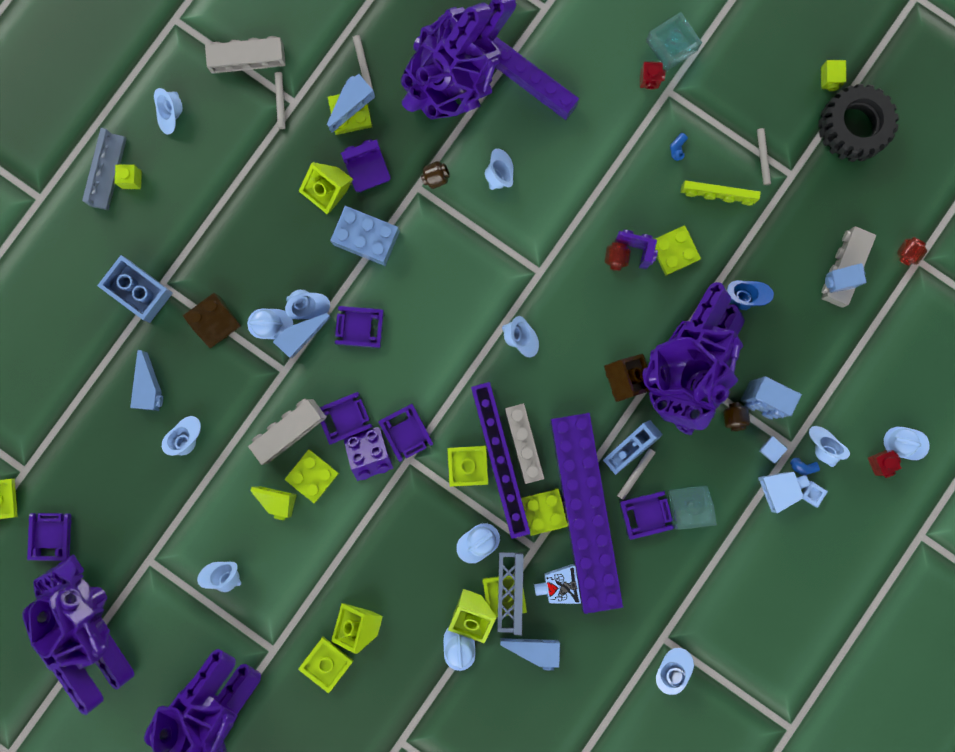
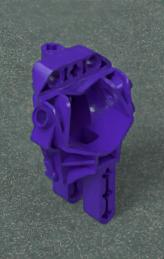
(468, 56)
(697, 348)
(71, 634)
(199, 717)

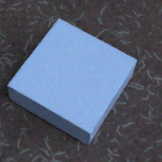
(773, 449)
(814, 494)

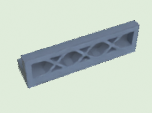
(102, 171)
(518, 593)

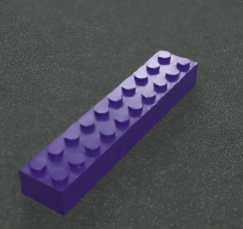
(586, 513)

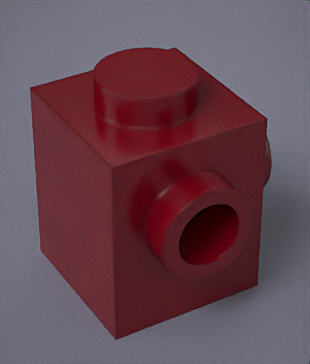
(652, 75)
(885, 463)

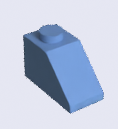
(845, 278)

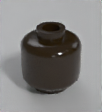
(435, 175)
(736, 417)

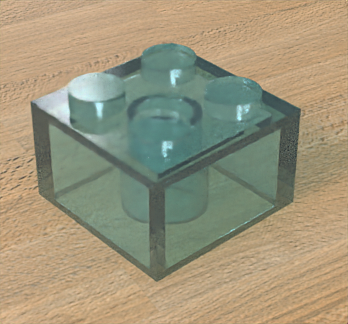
(673, 41)

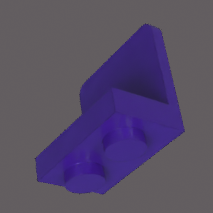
(365, 165)
(643, 242)
(367, 454)

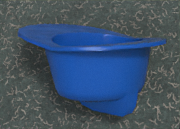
(749, 294)

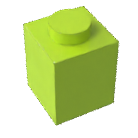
(833, 74)
(128, 176)

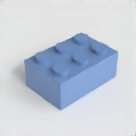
(365, 235)
(135, 289)
(770, 398)

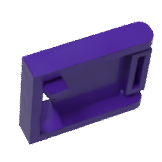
(356, 327)
(347, 418)
(407, 435)
(649, 515)
(49, 531)

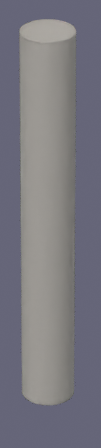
(362, 61)
(280, 100)
(763, 156)
(636, 473)

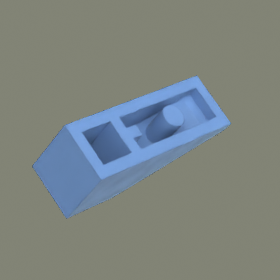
(353, 97)
(295, 337)
(146, 390)
(633, 446)
(538, 651)

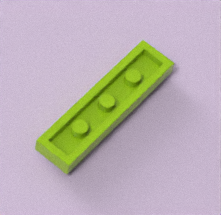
(712, 192)

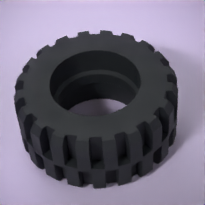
(875, 106)

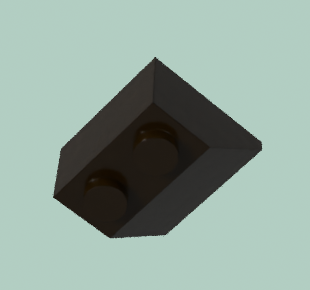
(212, 320)
(627, 377)

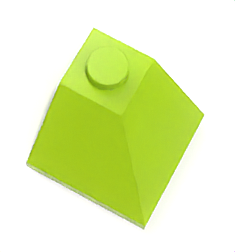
(325, 185)
(275, 501)
(472, 617)
(355, 628)

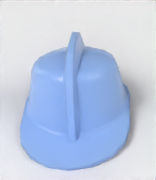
(168, 109)
(500, 170)
(306, 305)
(267, 322)
(522, 336)
(182, 437)
(907, 443)
(827, 446)
(478, 543)
(219, 576)
(458, 651)
(675, 671)

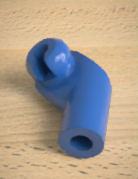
(676, 147)
(803, 469)

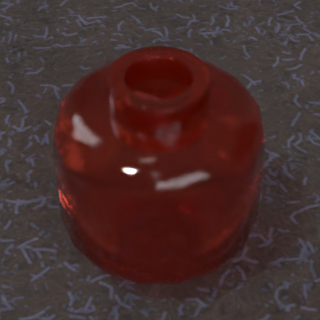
(912, 251)
(617, 256)

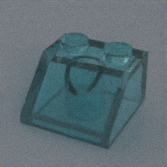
(692, 508)

